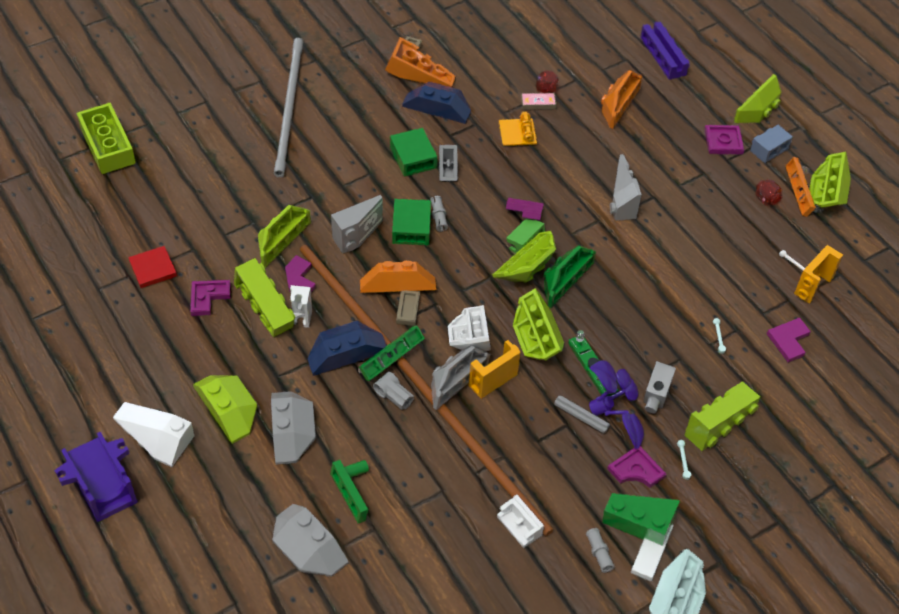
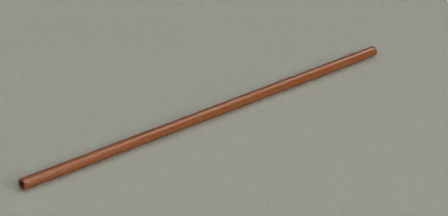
(444, 411)

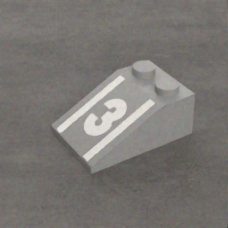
(356, 223)

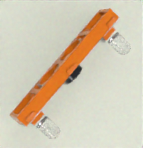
(801, 187)

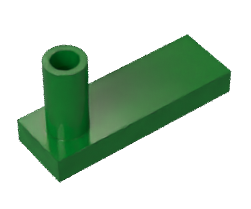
(342, 478)

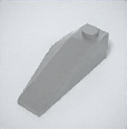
(626, 193)

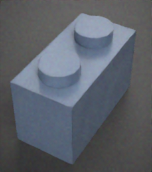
(771, 143)

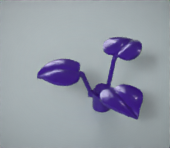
(604, 403)

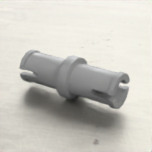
(439, 213)
(600, 550)

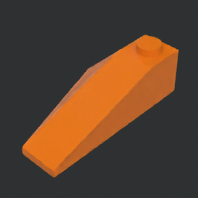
(411, 64)

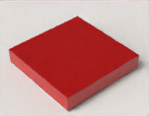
(152, 267)

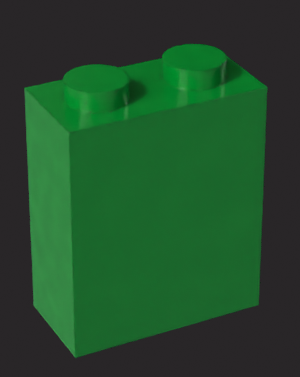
(413, 152)
(411, 222)

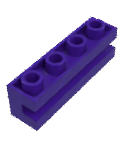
(665, 50)

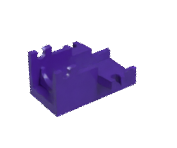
(99, 475)

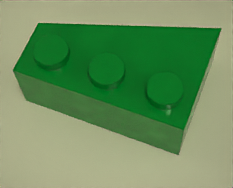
(641, 516)

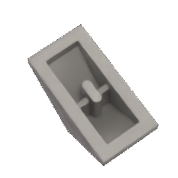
(448, 162)

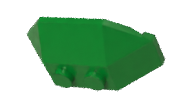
(566, 272)

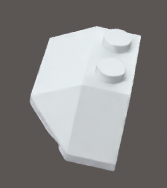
(469, 329)

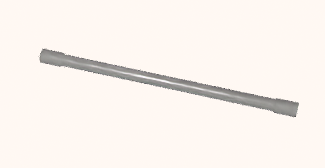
(280, 163)

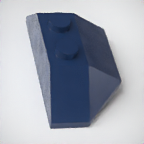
(439, 101)
(344, 346)

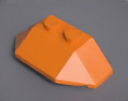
(620, 96)
(397, 277)

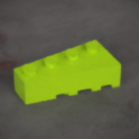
(263, 297)
(721, 416)

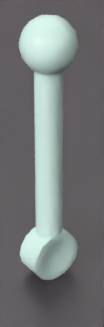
(721, 349)
(686, 474)

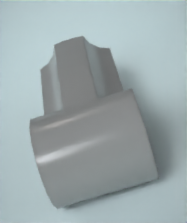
(389, 387)

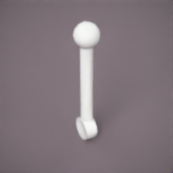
(784, 254)

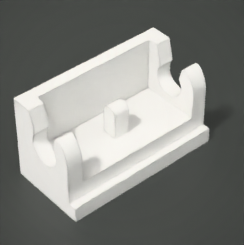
(301, 303)
(520, 521)

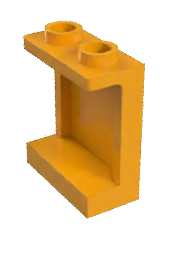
(823, 266)
(489, 378)

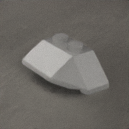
(455, 374)
(291, 426)
(307, 542)

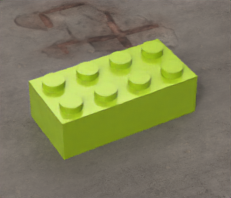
(106, 138)

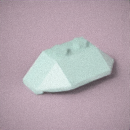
(680, 587)

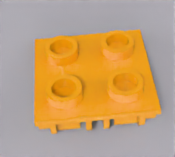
(518, 131)

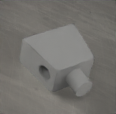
(658, 387)

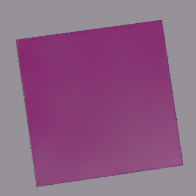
(724, 139)

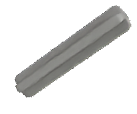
(582, 414)

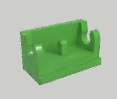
(524, 233)

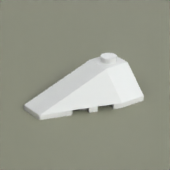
(158, 432)

